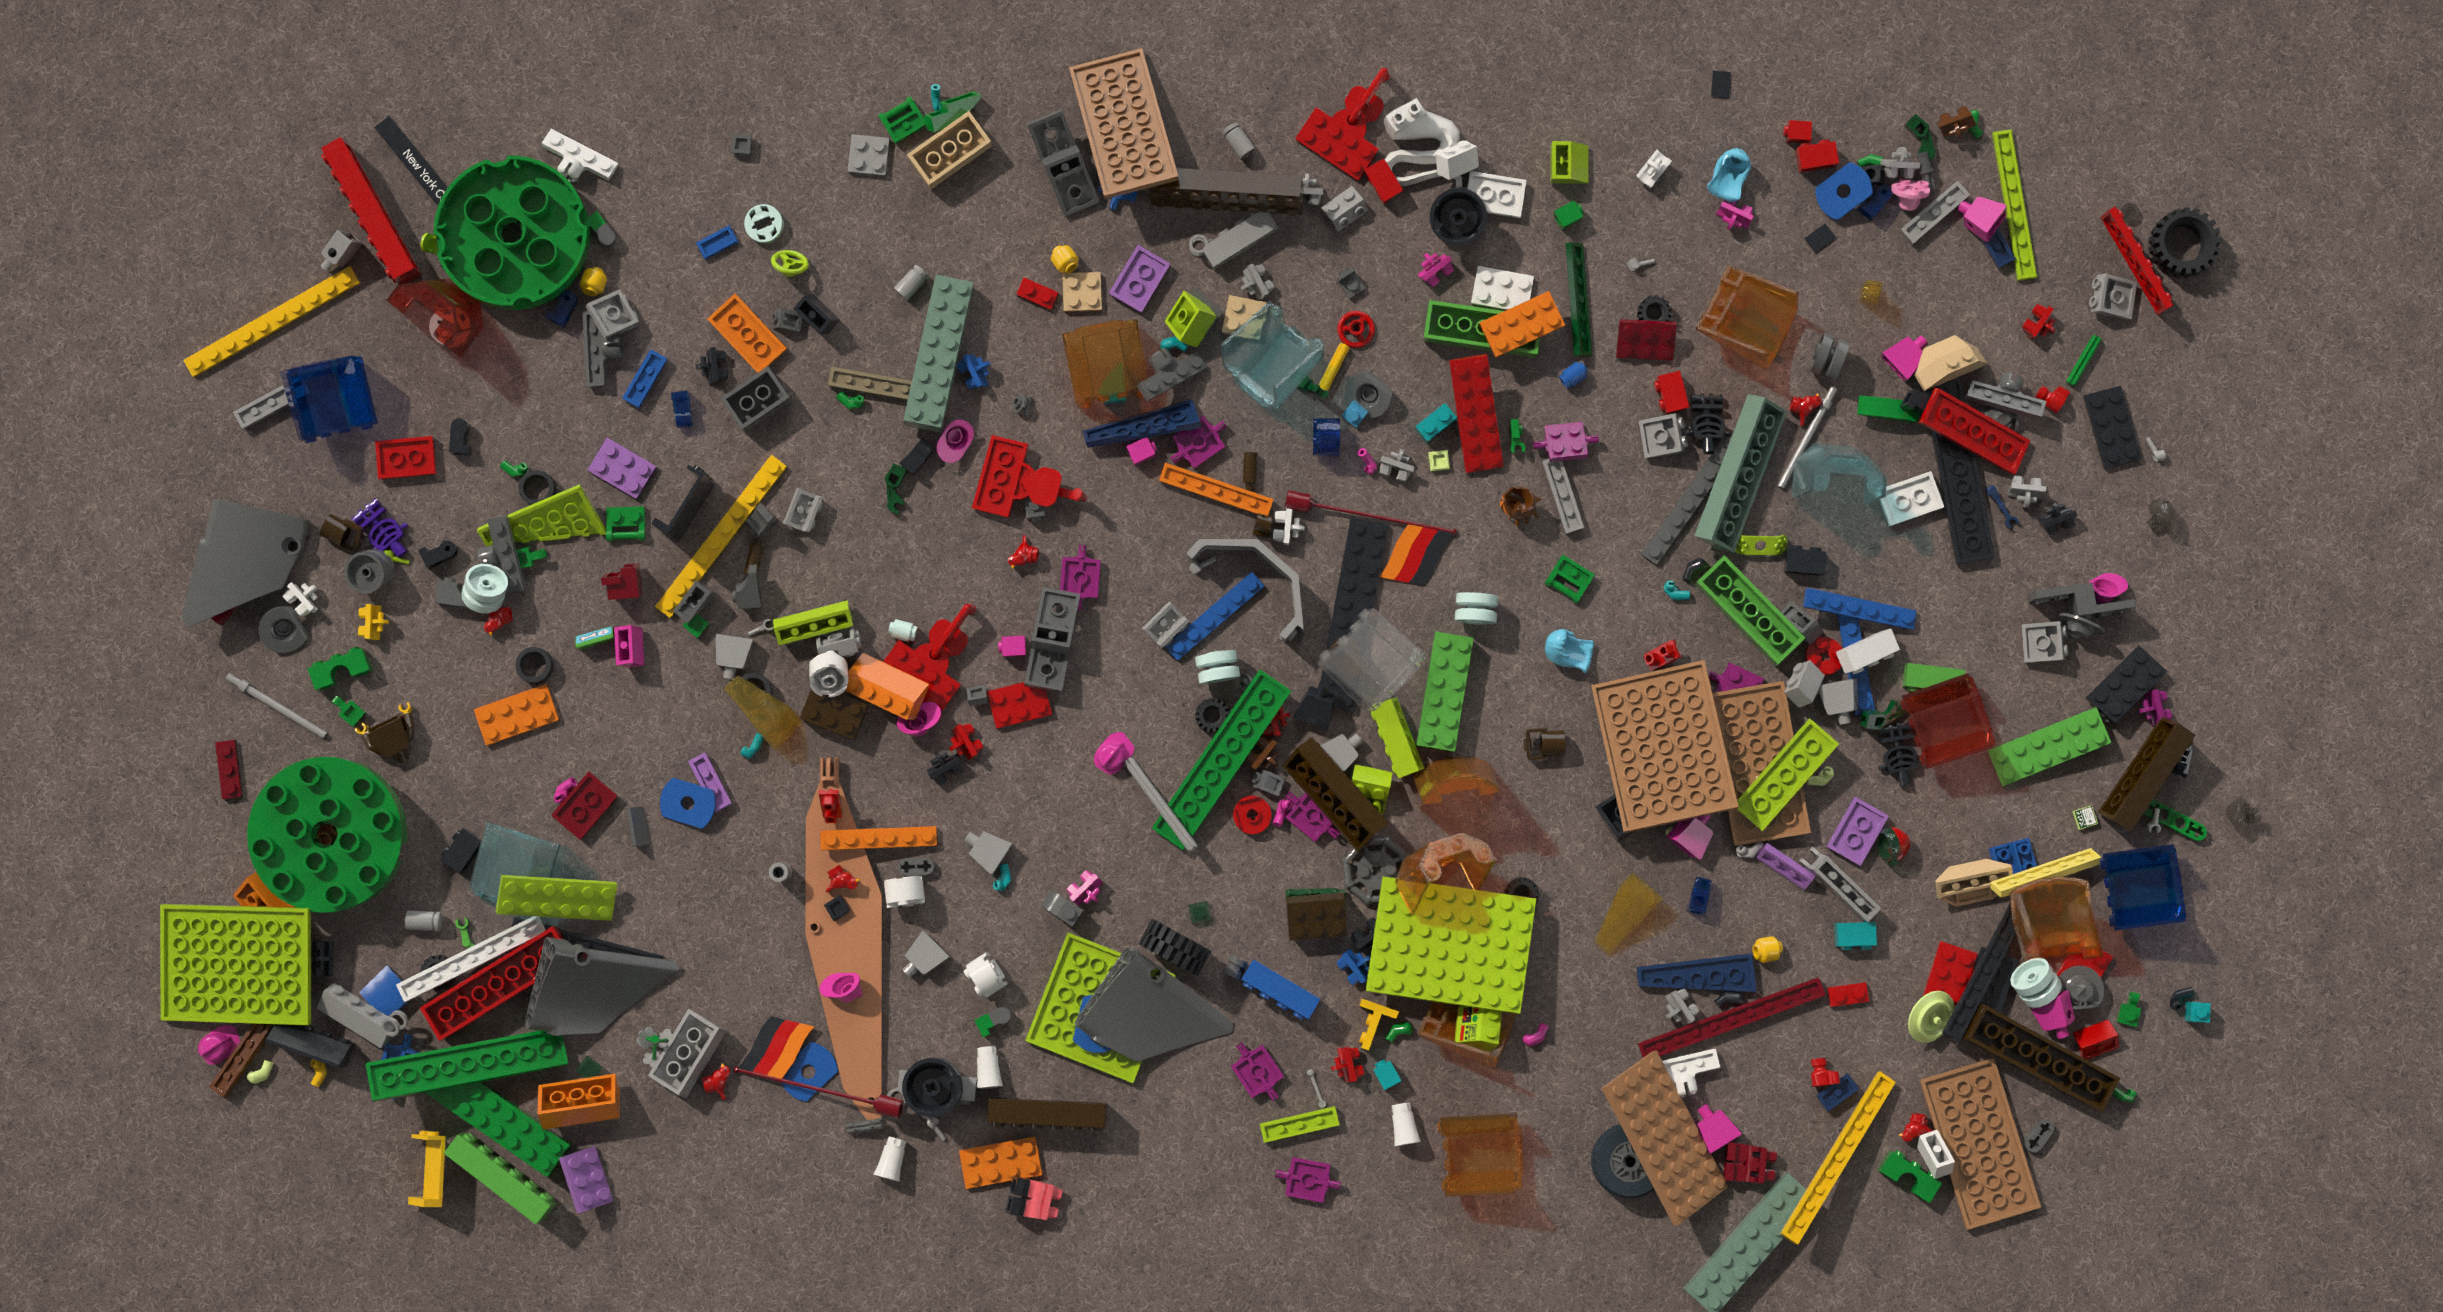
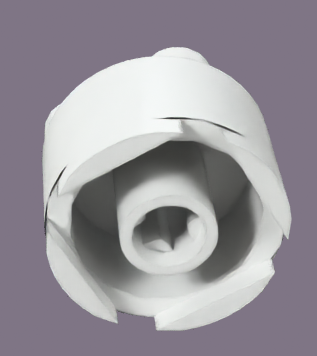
(828, 674)
(904, 891)
(985, 975)

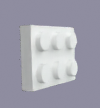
(1500, 193)
(1500, 288)
(1911, 499)

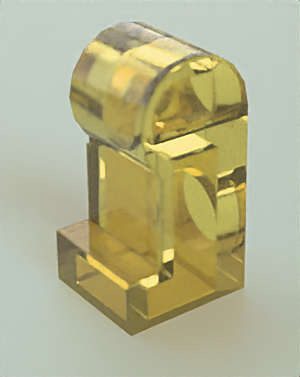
(1870, 291)

